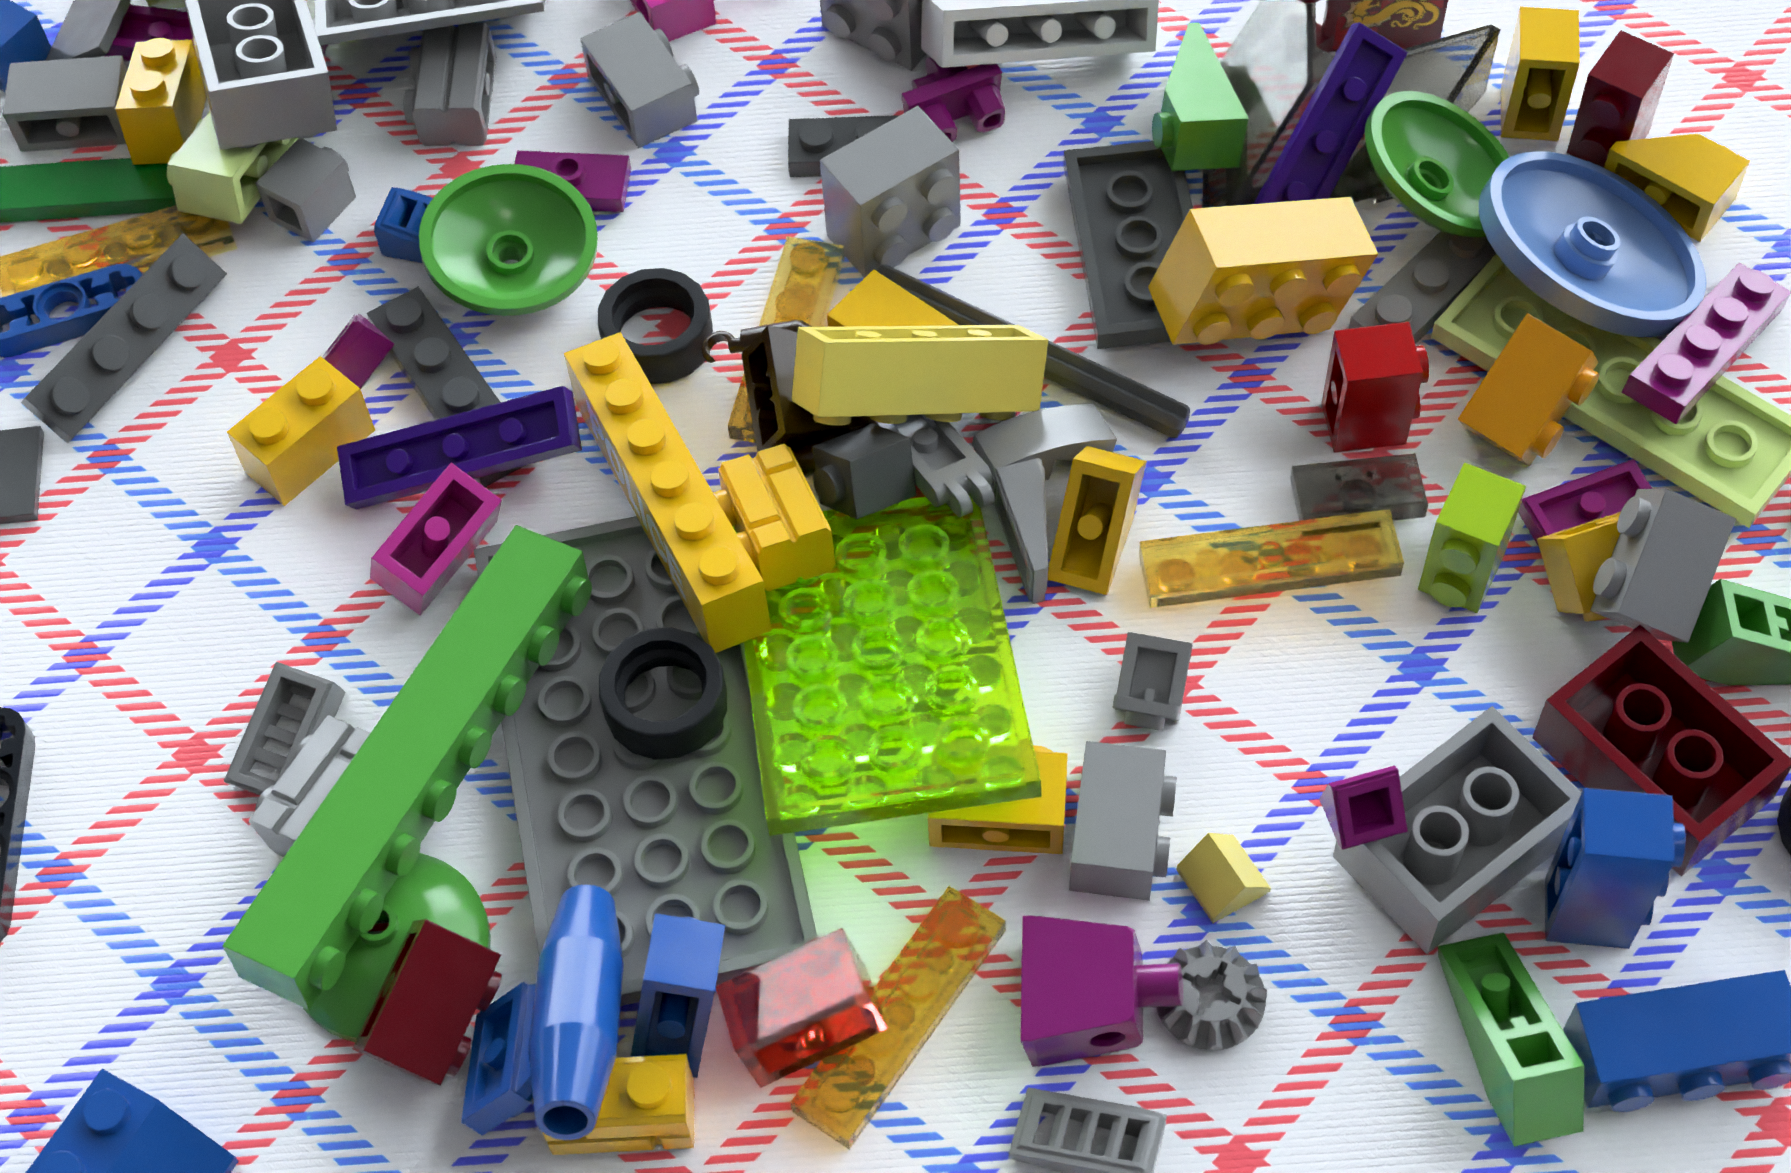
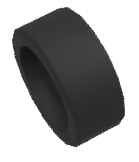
(653, 290)
(659, 649)

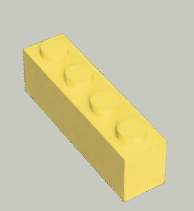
(918, 372)

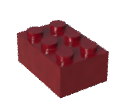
(1658, 728)

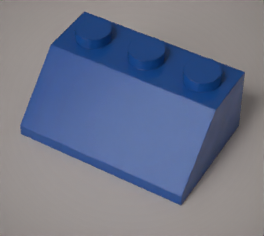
(128, 1132)

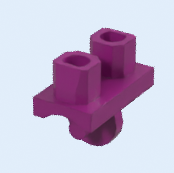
(957, 93)

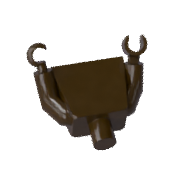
(769, 375)

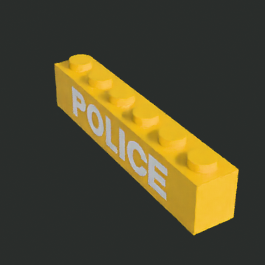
(668, 494)

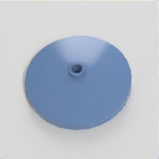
(1591, 244)

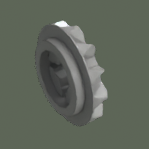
(1223, 1023)

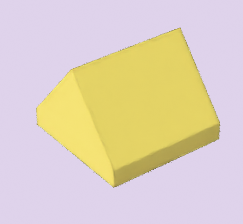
(1221, 875)

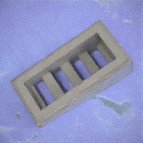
(1022, 514)
(274, 703)
(1093, 1113)

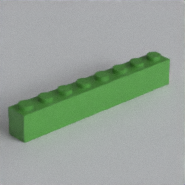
(409, 770)

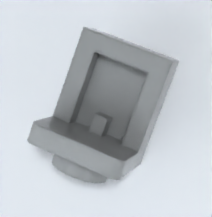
(1152, 680)

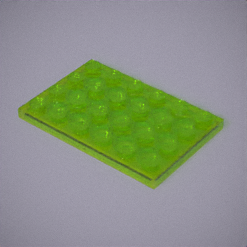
(890, 678)

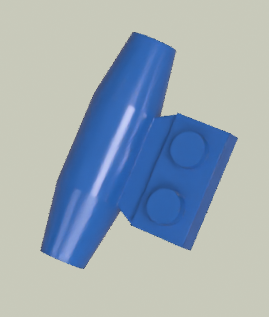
(555, 1035)

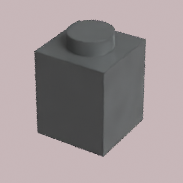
(864, 471)

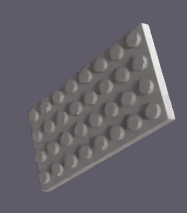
(648, 831)

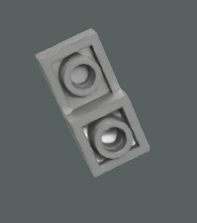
(1045, 435)

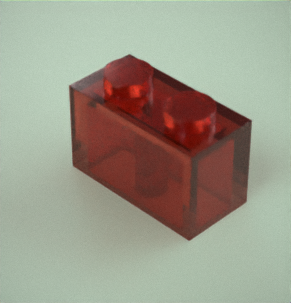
(800, 1007)

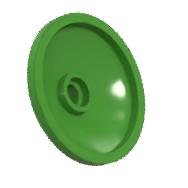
(1433, 159)
(502, 217)
(428, 892)

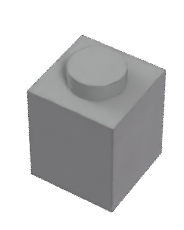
(306, 189)

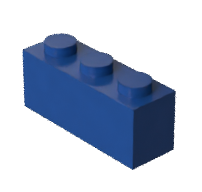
(1611, 867)
(1684, 1040)

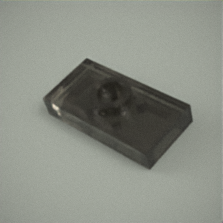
(1360, 487)

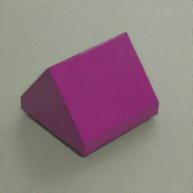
(358, 350)
(1365, 807)

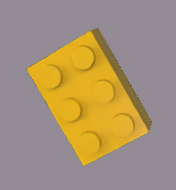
(1261, 270)

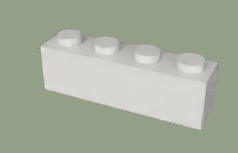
(1034, 30)

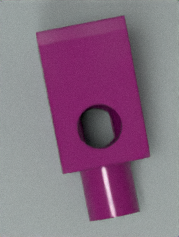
(1087, 989)

